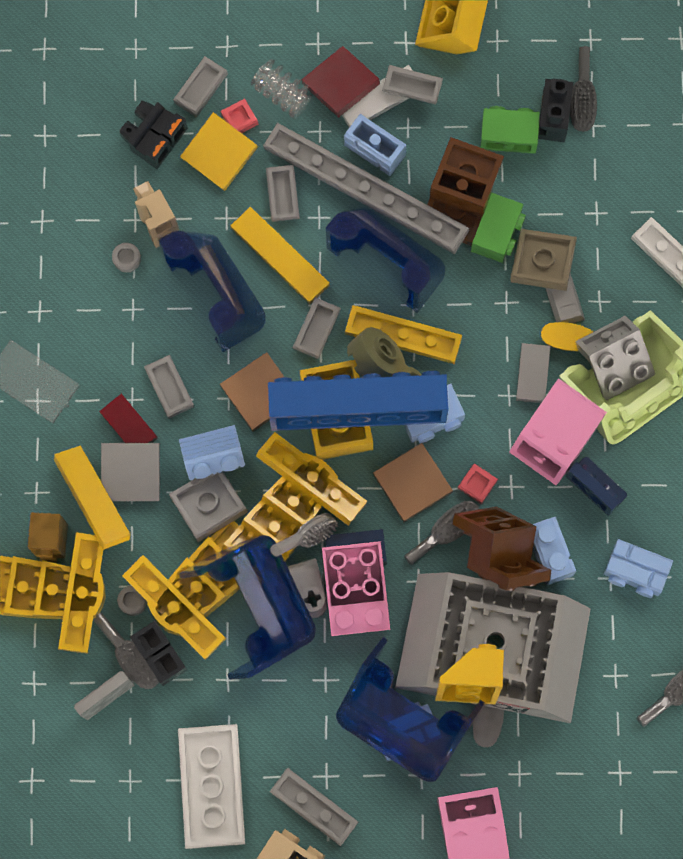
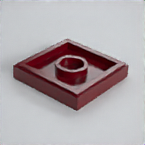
(340, 81)

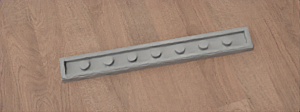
(366, 188)

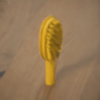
(564, 335)

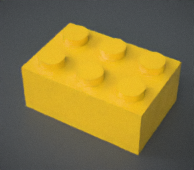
(338, 441)

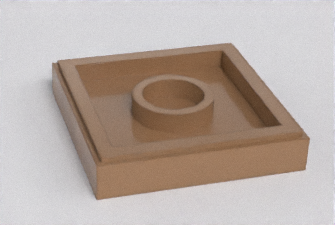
(249, 390)
(412, 482)

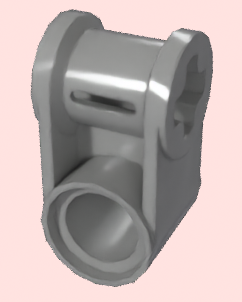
(309, 583)

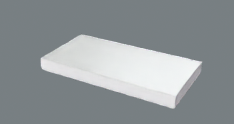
(211, 786)

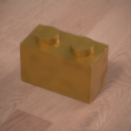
(47, 536)

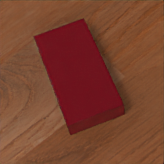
(127, 422)

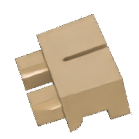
(154, 212)

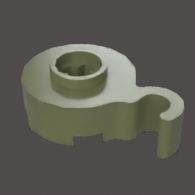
(377, 354)

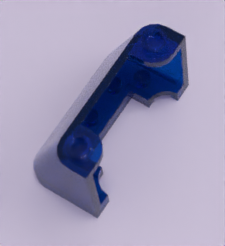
(421, 268)
(239, 311)

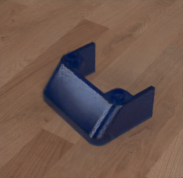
(271, 597)
(397, 724)

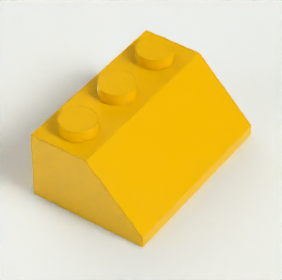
(451, 25)
(474, 677)

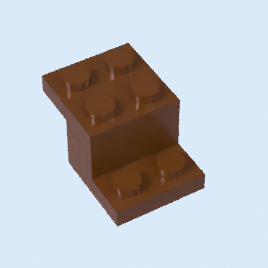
(464, 184)
(501, 548)

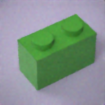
(510, 130)
(498, 227)

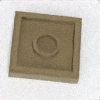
(543, 259)

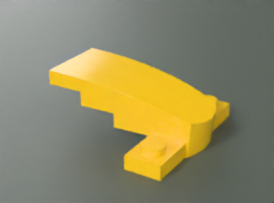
(297, 496)
(57, 591)
(184, 604)

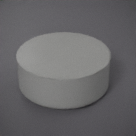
(126, 257)
(131, 601)

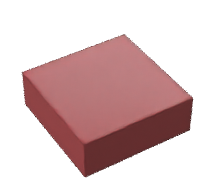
(240, 116)
(477, 483)

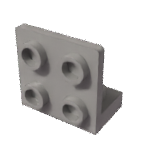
(617, 357)

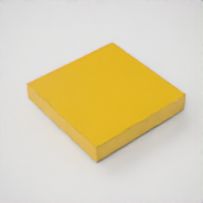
(219, 151)

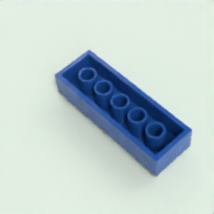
(358, 401)

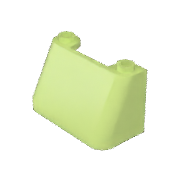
(645, 400)

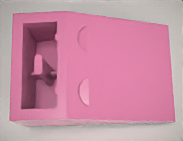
(557, 432)
(356, 588)
(473, 825)

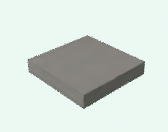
(131, 471)
(208, 504)
(104, 695)

